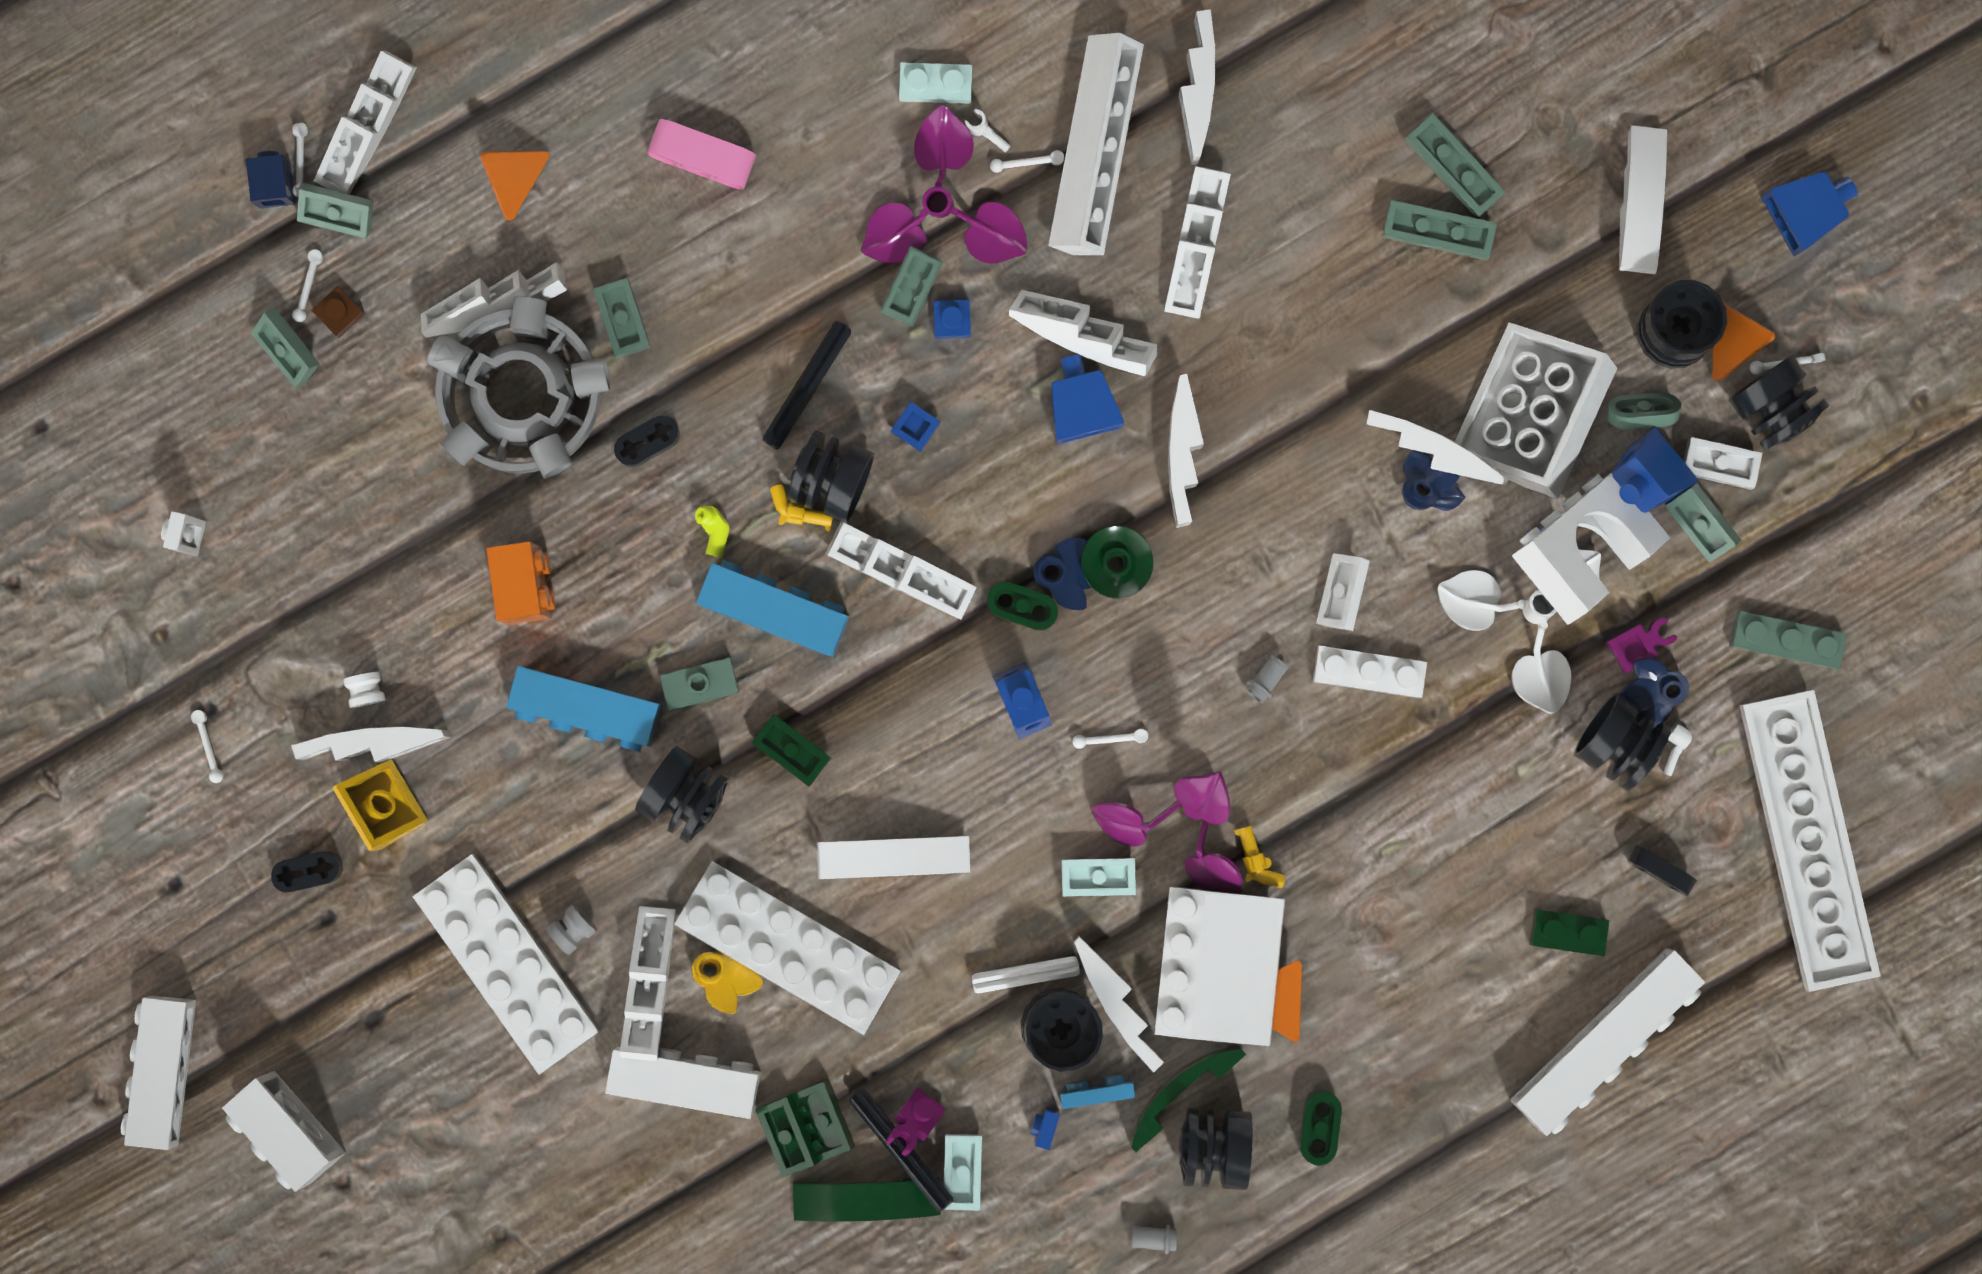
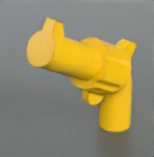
(795, 512)
(1255, 862)

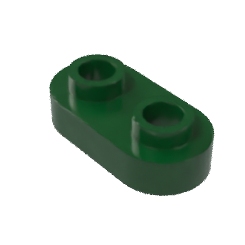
(1022, 606)
(1320, 1127)

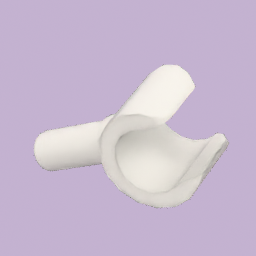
(986, 131)
(1681, 738)

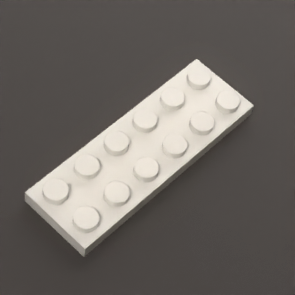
(787, 948)
(506, 963)

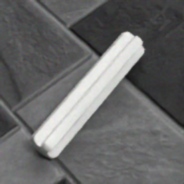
(1025, 974)

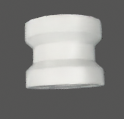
(364, 689)

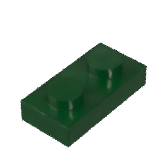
(791, 750)
(1569, 932)

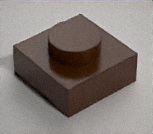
(338, 312)

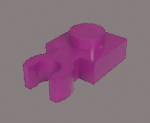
(1637, 644)
(916, 1119)

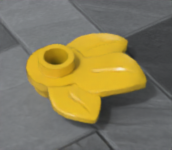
(728, 983)

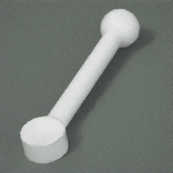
(300, 131)
(1055, 158)
(315, 258)
(1757, 367)
(199, 717)
(1139, 736)

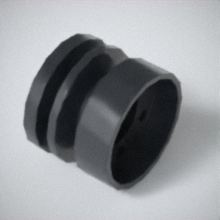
(1692, 307)
(1779, 403)
(830, 476)
(1628, 745)
(682, 794)
(1080, 1037)
(1217, 1148)

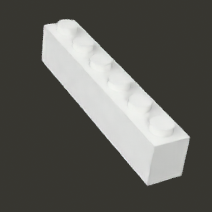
(1096, 144)
(1608, 1041)

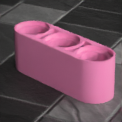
(701, 154)

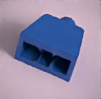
(1808, 208)
(1082, 403)
(1651, 472)
(1022, 700)

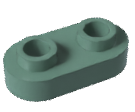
(1643, 411)

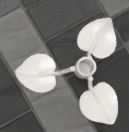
(1472, 602)

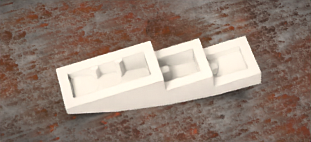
(1198, 97)
(365, 124)
(1643, 200)
(1197, 242)
(478, 300)
(1072, 328)
(1183, 438)
(1448, 454)
(900, 570)
(382, 742)
(893, 857)
(647, 983)
(1111, 991)

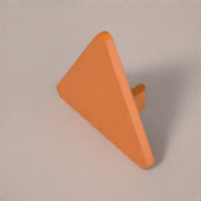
(513, 176)
(1738, 344)
(1288, 1001)

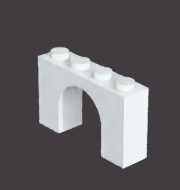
(1554, 559)

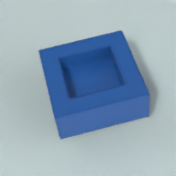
(952, 319)
(915, 427)
(1044, 1127)

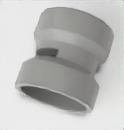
(571, 929)

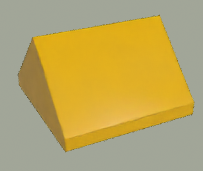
(380, 805)

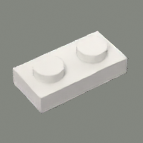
(1722, 463)
(183, 533)
(1343, 592)

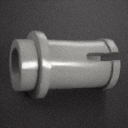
(1266, 679)
(1154, 1238)

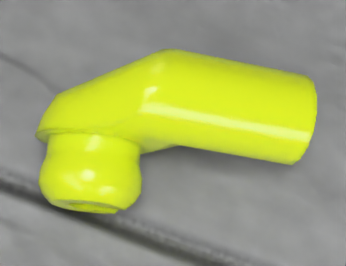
(716, 527)

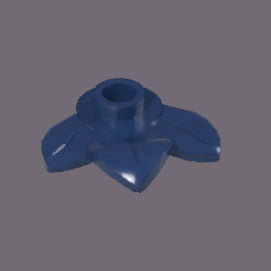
(1437, 484)
(1070, 583)
(1651, 688)

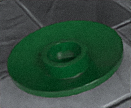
(1124, 545)

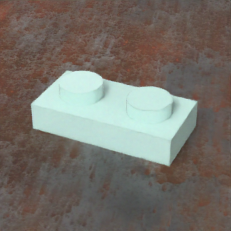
(935, 83)
(1098, 877)
(963, 1170)

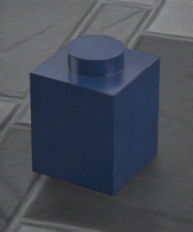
(270, 180)

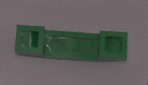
(1147, 1124)
(860, 1201)

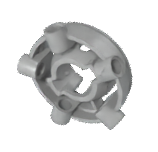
(459, 362)

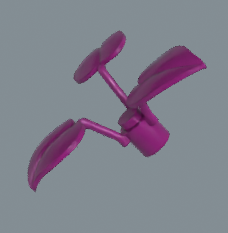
(944, 144)
(1201, 798)

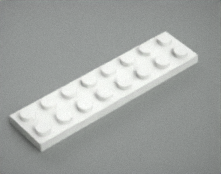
(1809, 841)

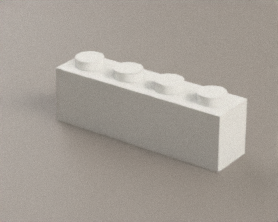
(158, 1072)
(686, 1082)

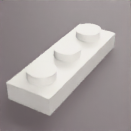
(1369, 671)

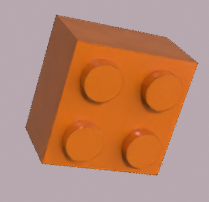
(520, 583)

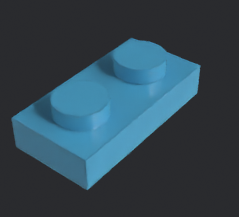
(1112, 1089)

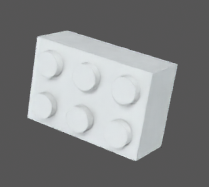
(282, 1131)

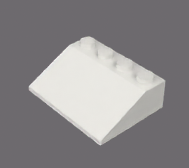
(1536, 407)
(1219, 966)

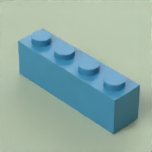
(772, 609)
(584, 707)

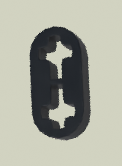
(643, 433)
(305, 863)
(1662, 870)

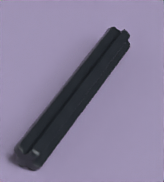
(806, 385)
(912, 1163)

